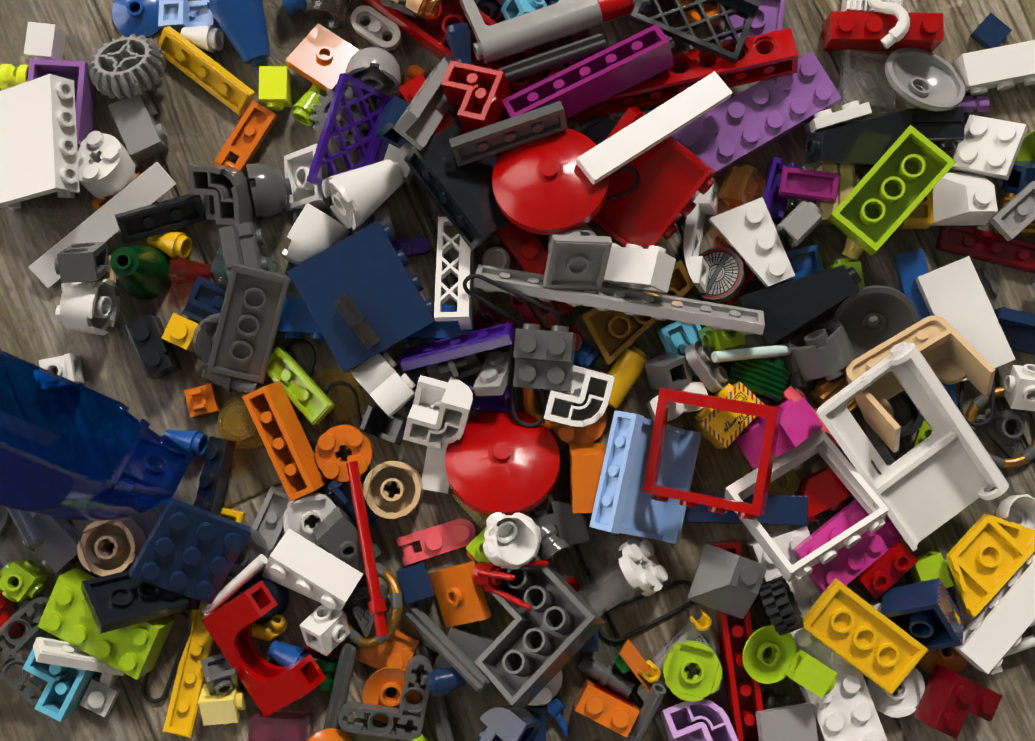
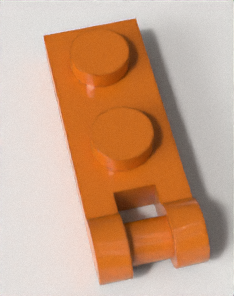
(247, 136)

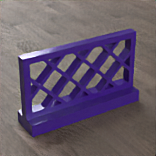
(370, 148)

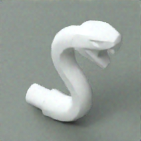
(902, 25)

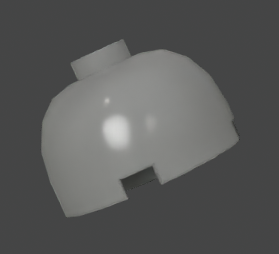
(375, 68)

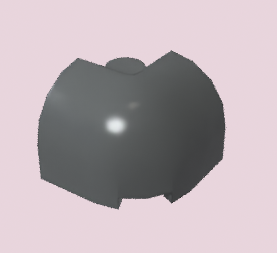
(225, 193)

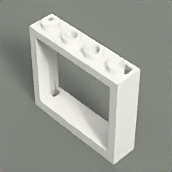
(821, 444)

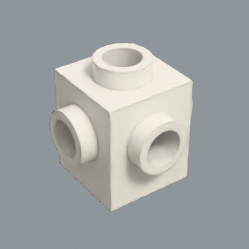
(1020, 387)
(325, 629)

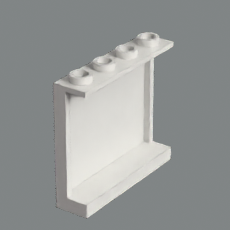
(37, 140)

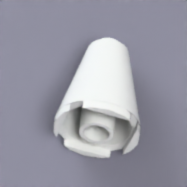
(362, 191)

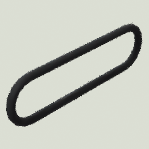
(143, 690)

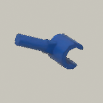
(554, 707)

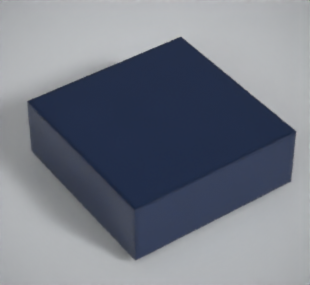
(990, 32)

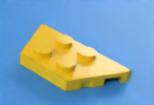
(988, 559)

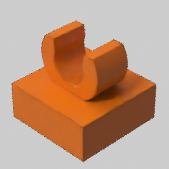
(202, 400)

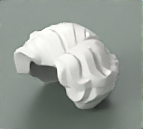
(511, 540)

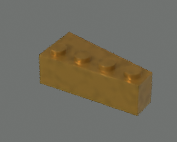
(616, 331)

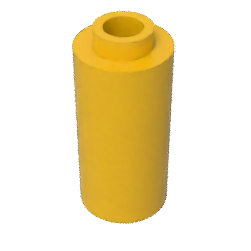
(626, 372)

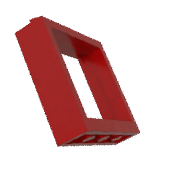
(691, 499)

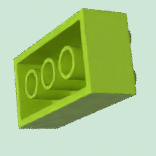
(891, 190)
(125, 649)

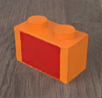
(606, 707)

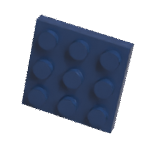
(190, 551)

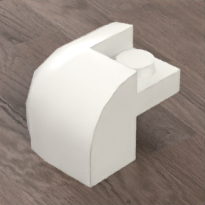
(312, 234)
(586, 400)
(438, 412)

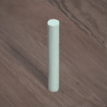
(750, 353)

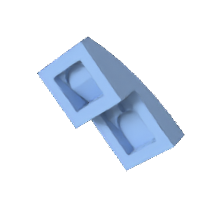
(184, 14)

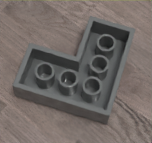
(539, 638)

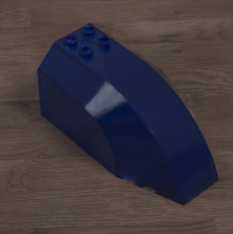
(78, 450)

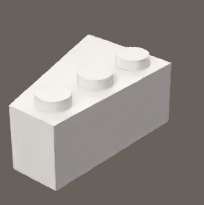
(311, 571)

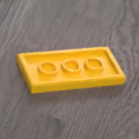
(863, 636)

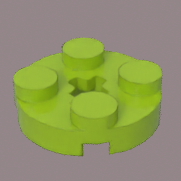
(700, 685)

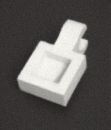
(101, 694)

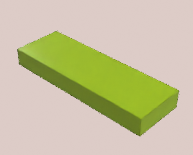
(299, 386)

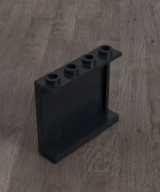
(462, 191)

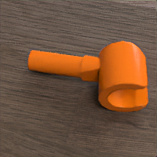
(412, 72)

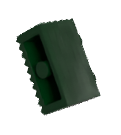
(761, 377)

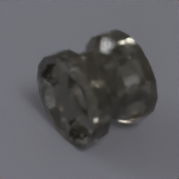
(772, 700)

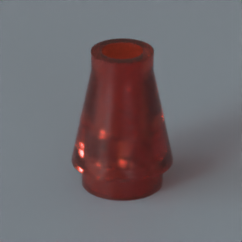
(187, 271)

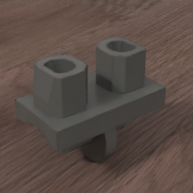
(456, 368)

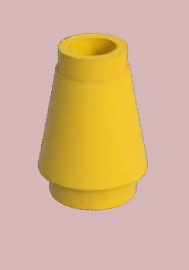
(172, 243)

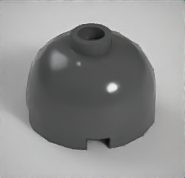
(268, 189)

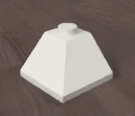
(963, 200)

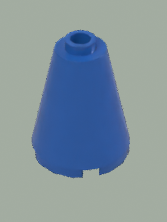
(245, 27)

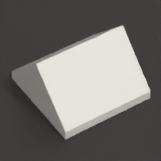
(303, 192)

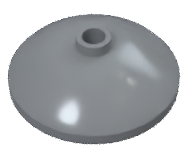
(924, 79)

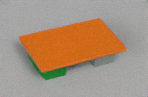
(631, 659)

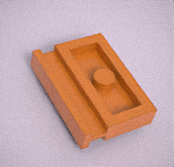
(393, 653)

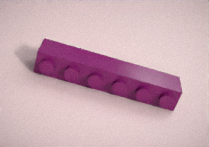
(598, 75)

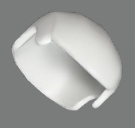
(1018, 509)

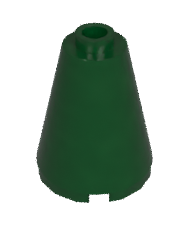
(141, 271)

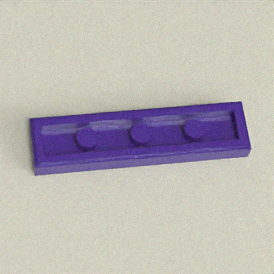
(457, 346)

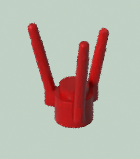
(491, 576)

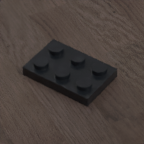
(124, 601)

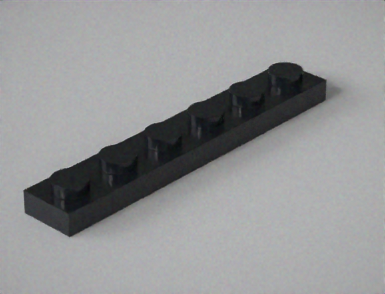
(213, 482)

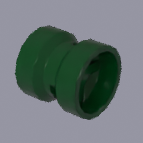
(328, 666)

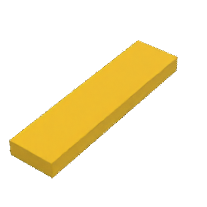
(205, 71)

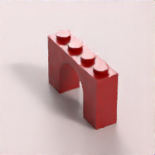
(268, 684)

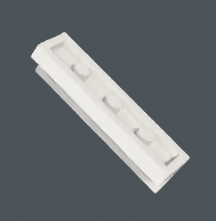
(466, 267)

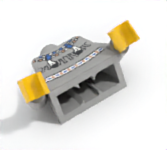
(701, 631)

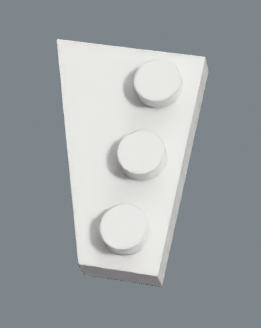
(756, 240)

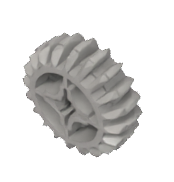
(126, 66)

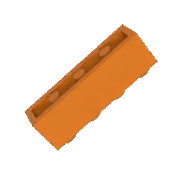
(284, 440)

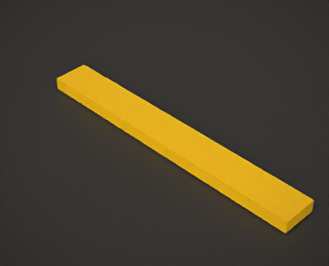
(189, 680)

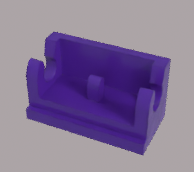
(775, 204)

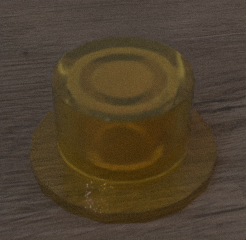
(237, 424)

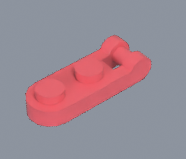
(437, 540)

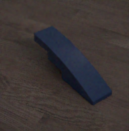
(780, 511)

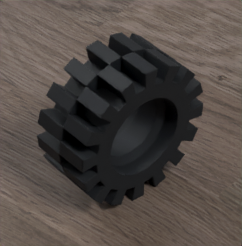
(781, 606)

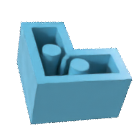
(63, 688)

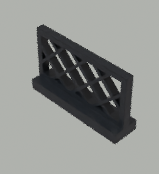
(743, 8)

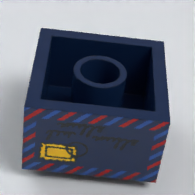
(925, 613)

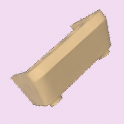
(946, 354)

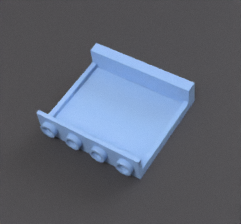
(620, 498)

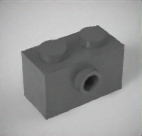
(341, 538)

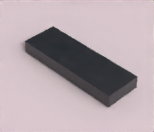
(160, 217)

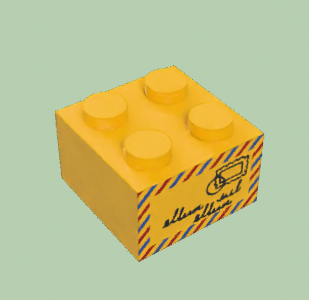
(724, 426)

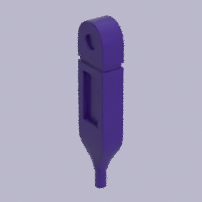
(413, 246)

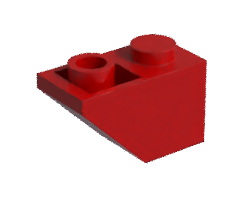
(823, 492)

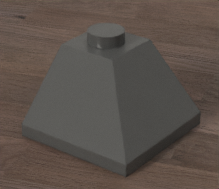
(726, 581)

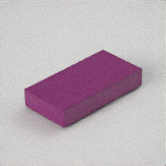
(809, 185)

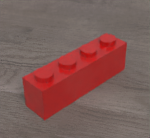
(865, 29)

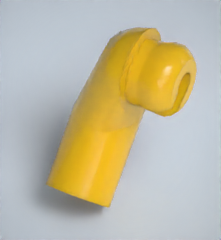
(271, 629)

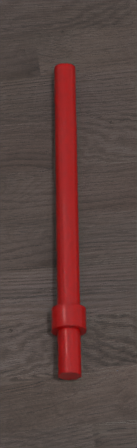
(377, 604)

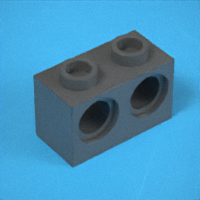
(83, 262)

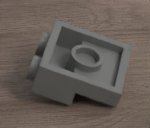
(544, 357)

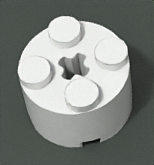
(104, 165)
(89, 306)

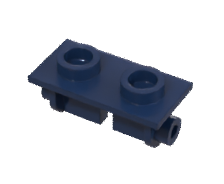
(341, 495)

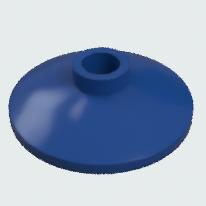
(138, 23)

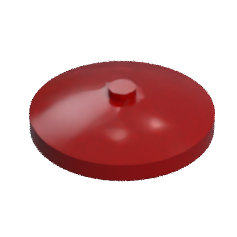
(544, 187)
(502, 463)

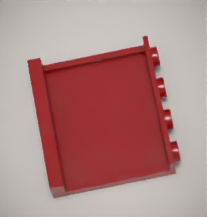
(666, 191)

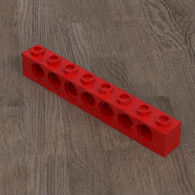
(759, 59)

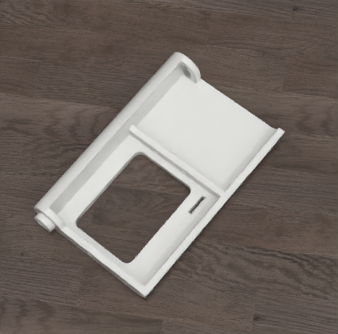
(937, 474)

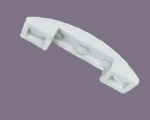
(693, 233)

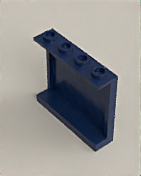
(377, 283)

